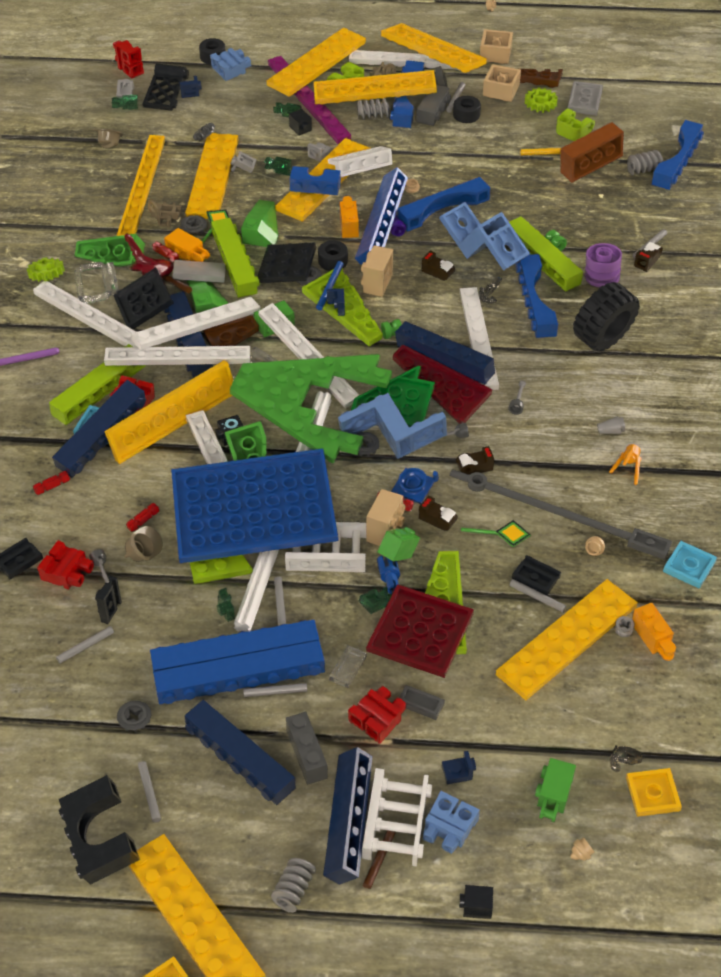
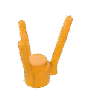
(629, 456)

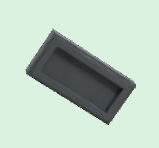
(422, 702)

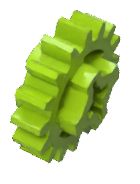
(541, 100)
(45, 269)

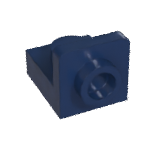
(190, 88)
(336, 297)
(459, 769)

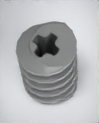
(373, 108)
(644, 161)
(292, 884)

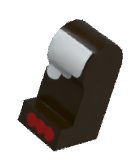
(649, 254)
(437, 267)
(476, 462)
(436, 514)

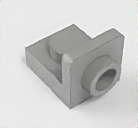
(125, 87)
(318, 151)
(243, 161)

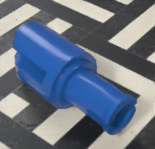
(389, 572)

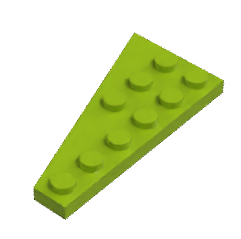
(356, 318)
(219, 568)
(446, 583)

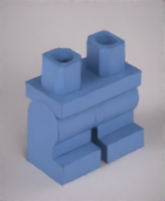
(230, 63)
(450, 822)

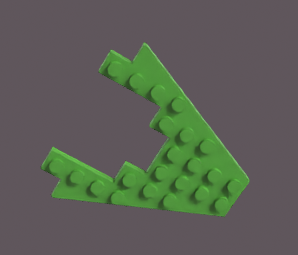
(280, 388)

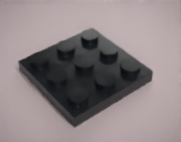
(286, 262)
(143, 299)

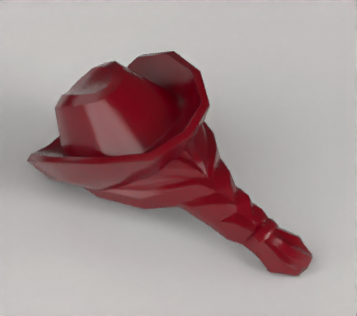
(145, 264)

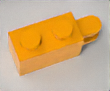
(349, 218)
(186, 246)
(654, 631)

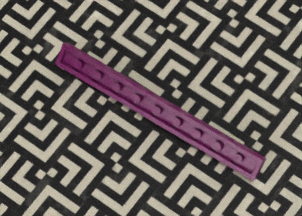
(318, 111)

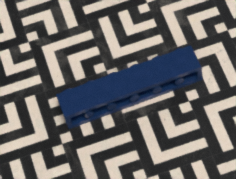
(180, 310)
(447, 352)
(91, 436)
(240, 752)
(348, 816)

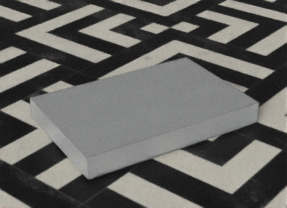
(585, 97)
(199, 271)

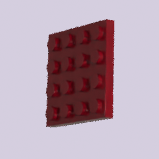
(420, 630)

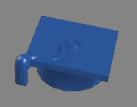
(414, 484)

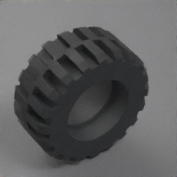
(606, 316)

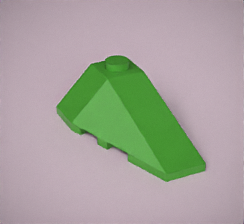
(260, 225)
(108, 250)
(205, 296)
(247, 441)

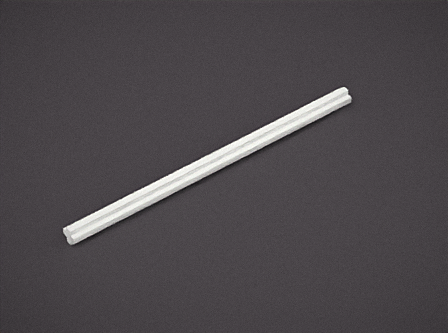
(266, 560)

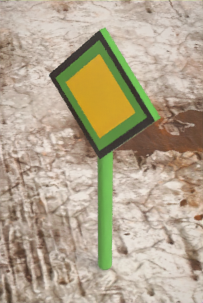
(213, 216)
(511, 533)

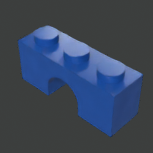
(327, 183)

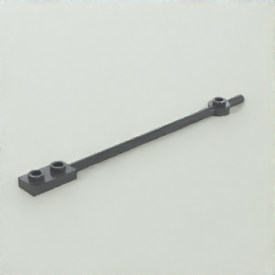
(638, 539)

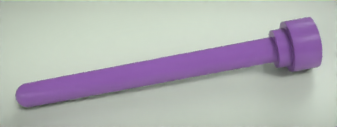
(29, 356)

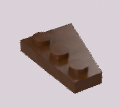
(544, 77)
(231, 332)

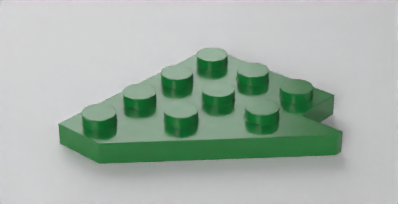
(408, 394)

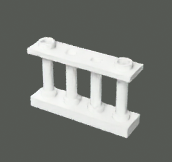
(331, 561)
(375, 823)

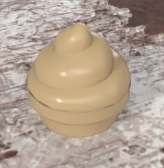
(595, 546)
(581, 850)

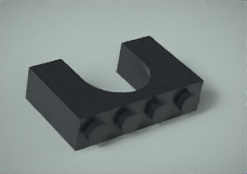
(78, 811)

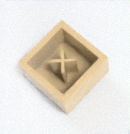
(496, 46)
(501, 82)
(377, 270)
(384, 516)

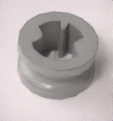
(622, 631)

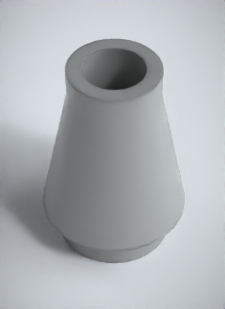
(612, 426)

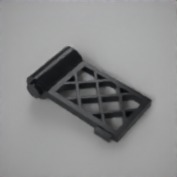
(168, 74)

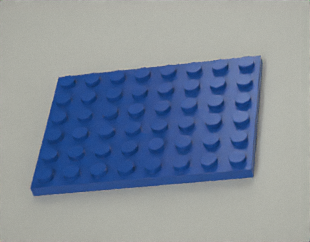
(253, 506)

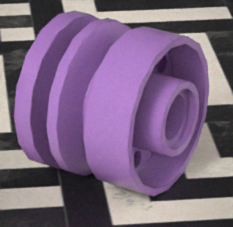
(603, 264)

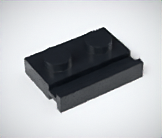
(19, 558)
(536, 575)
(107, 600)

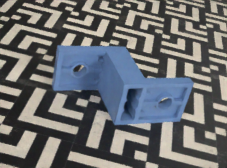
(491, 234)
(393, 426)

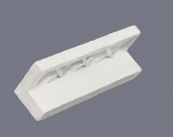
(362, 160)

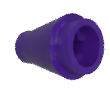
(398, 227)

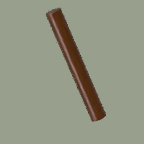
(177, 283)
(377, 862)

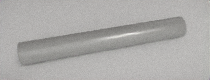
(457, 94)
(655, 239)
(537, 595)
(279, 600)
(84, 645)
(273, 690)
(149, 792)

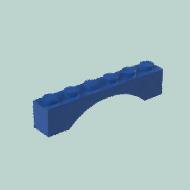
(402, 109)
(667, 172)
(471, 192)
(542, 318)

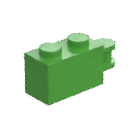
(555, 788)

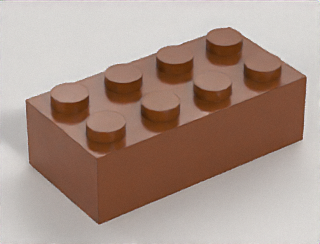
(591, 152)

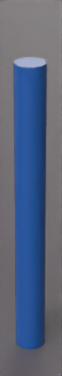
(330, 284)

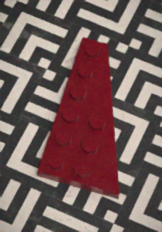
(452, 390)

